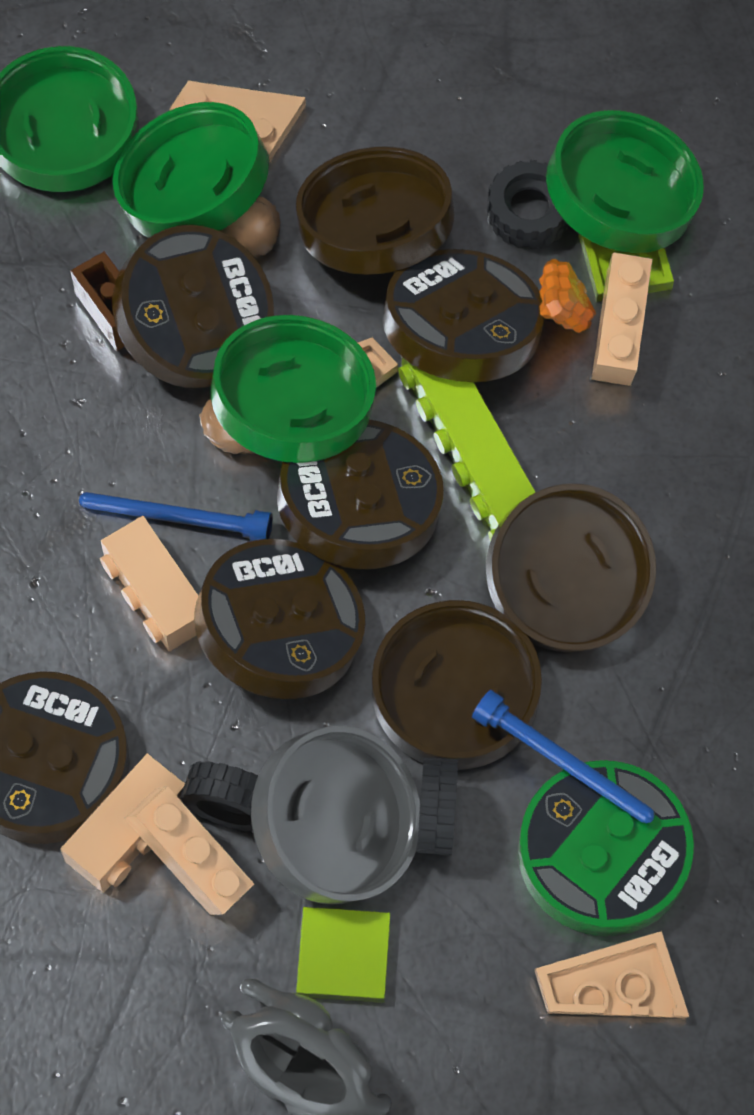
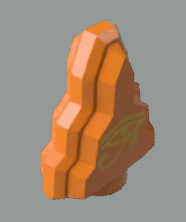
(565, 297)

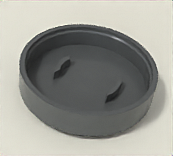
(336, 815)

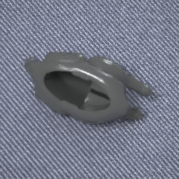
(300, 1058)

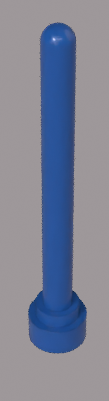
(253, 526)
(494, 712)

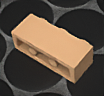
(621, 319)
(151, 582)
(106, 840)
(189, 851)

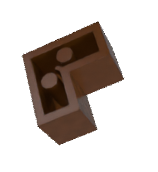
(94, 288)

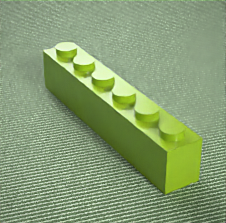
(473, 442)

